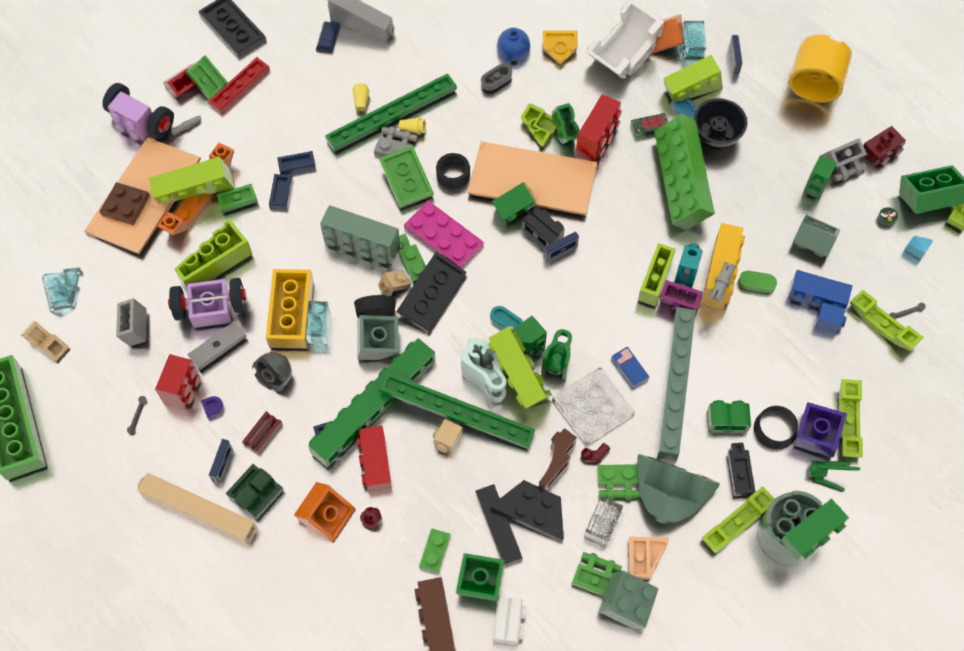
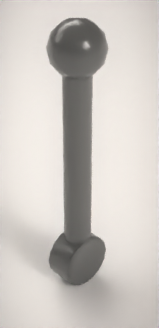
(921, 306)
(142, 400)

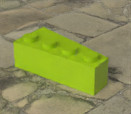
(192, 181)
(215, 256)
(518, 367)

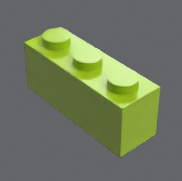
(656, 274)

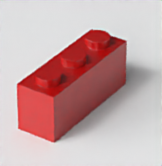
(374, 459)

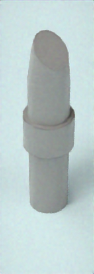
(185, 125)

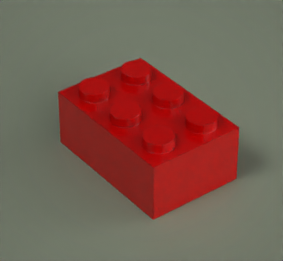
(598, 128)

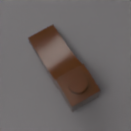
(561, 445)

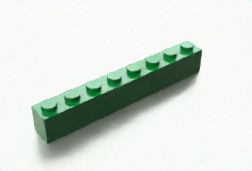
(369, 404)

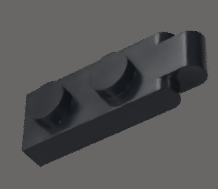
(741, 470)

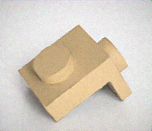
(394, 281)

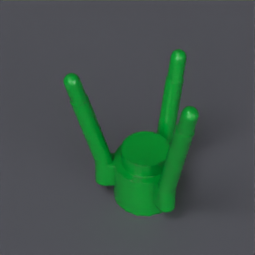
(820, 469)

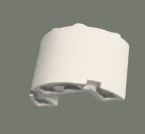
(628, 41)

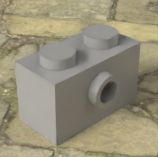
(131, 322)

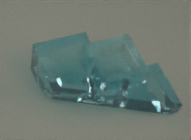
(60, 287)

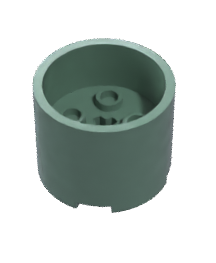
(780, 519)

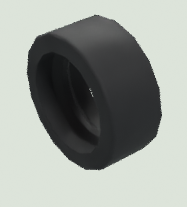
(453, 158)

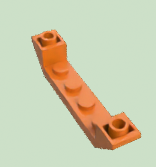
(193, 206)

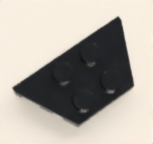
(533, 508)

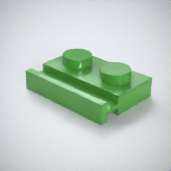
(206, 77)

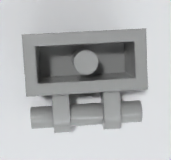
(847, 154)

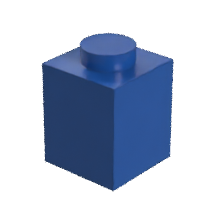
(830, 318)

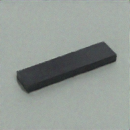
(498, 526)

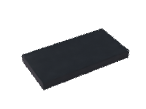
(232, 26)
(431, 292)

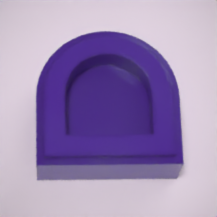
(212, 406)

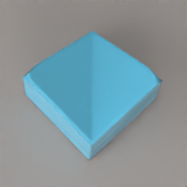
(918, 246)

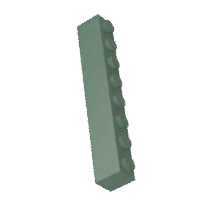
(676, 385)

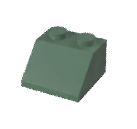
(816, 236)
(377, 337)

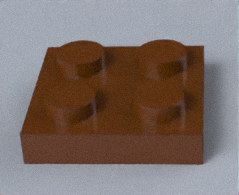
(124, 203)

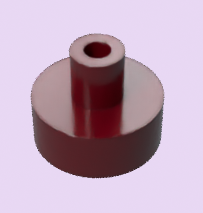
(371, 517)

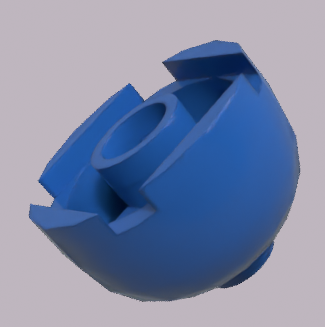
(513, 45)

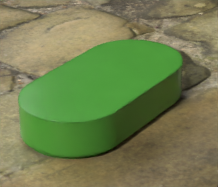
(757, 281)

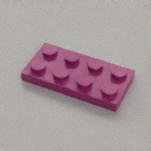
(443, 234)

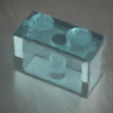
(694, 40)
(318, 323)

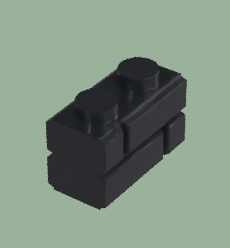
(543, 227)

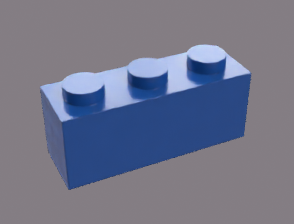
(818, 289)

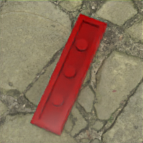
(239, 85)

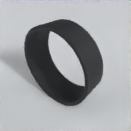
(375, 305)
(770, 443)

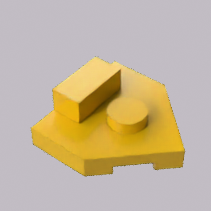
(560, 43)

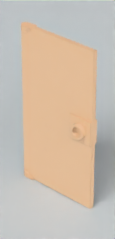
(150, 160)
(553, 179)

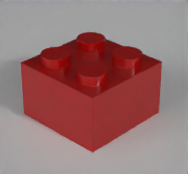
(177, 382)

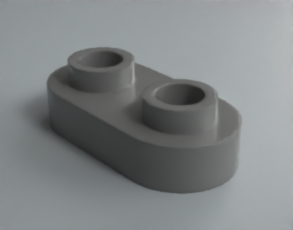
(495, 77)

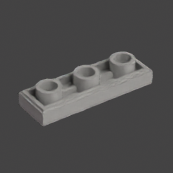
(225, 338)

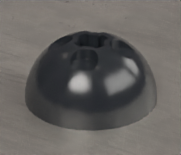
(720, 122)

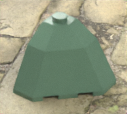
(670, 490)

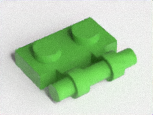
(618, 475)
(592, 579)

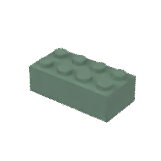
(360, 235)

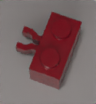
(884, 146)

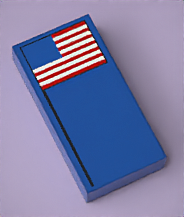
(630, 367)

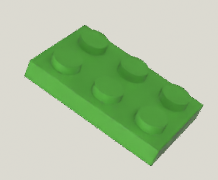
(406, 176)

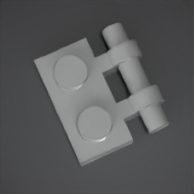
(387, 145)

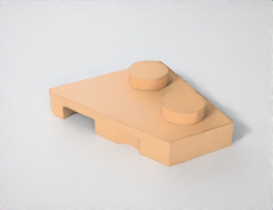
(645, 555)

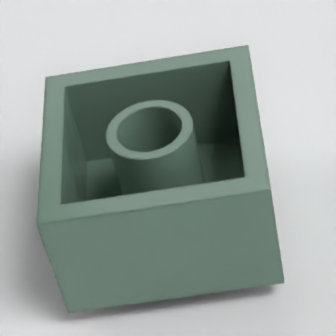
(628, 600)

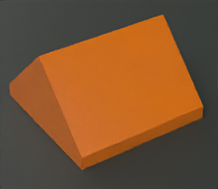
(671, 35)

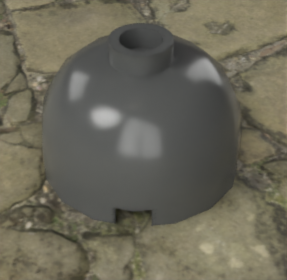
(272, 370)

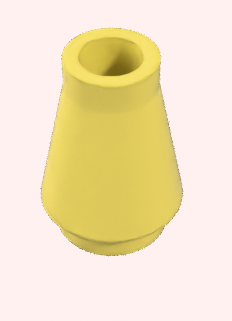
(360, 95)
(414, 125)

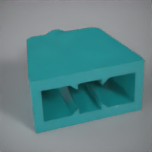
(690, 260)

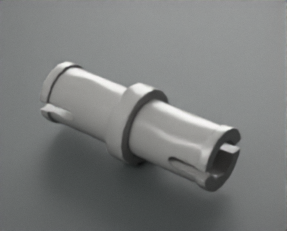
(722, 281)

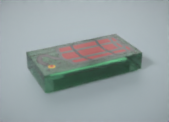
(647, 125)

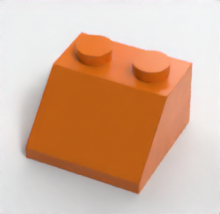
(324, 511)

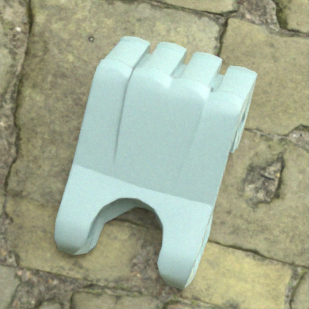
(486, 379)

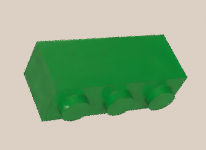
(815, 530)

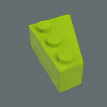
(694, 80)

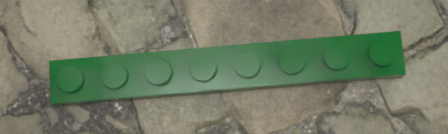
(390, 112)
(457, 410)

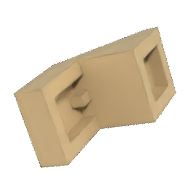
(44, 341)

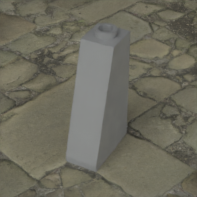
(361, 18)

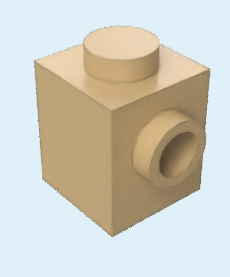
(447, 436)

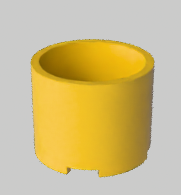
(820, 69)

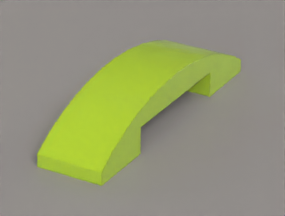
(883, 323)
(849, 402)
(739, 520)

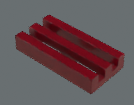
(255, 429)

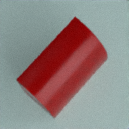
(179, 82)

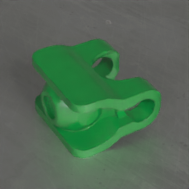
(557, 355)

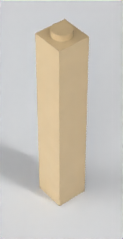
(197, 508)

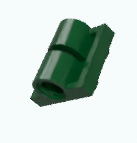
(254, 491)

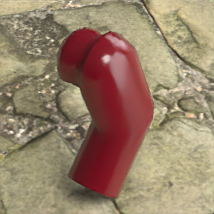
(595, 455)

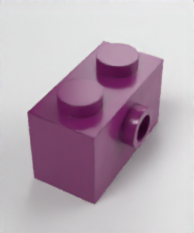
(680, 296)

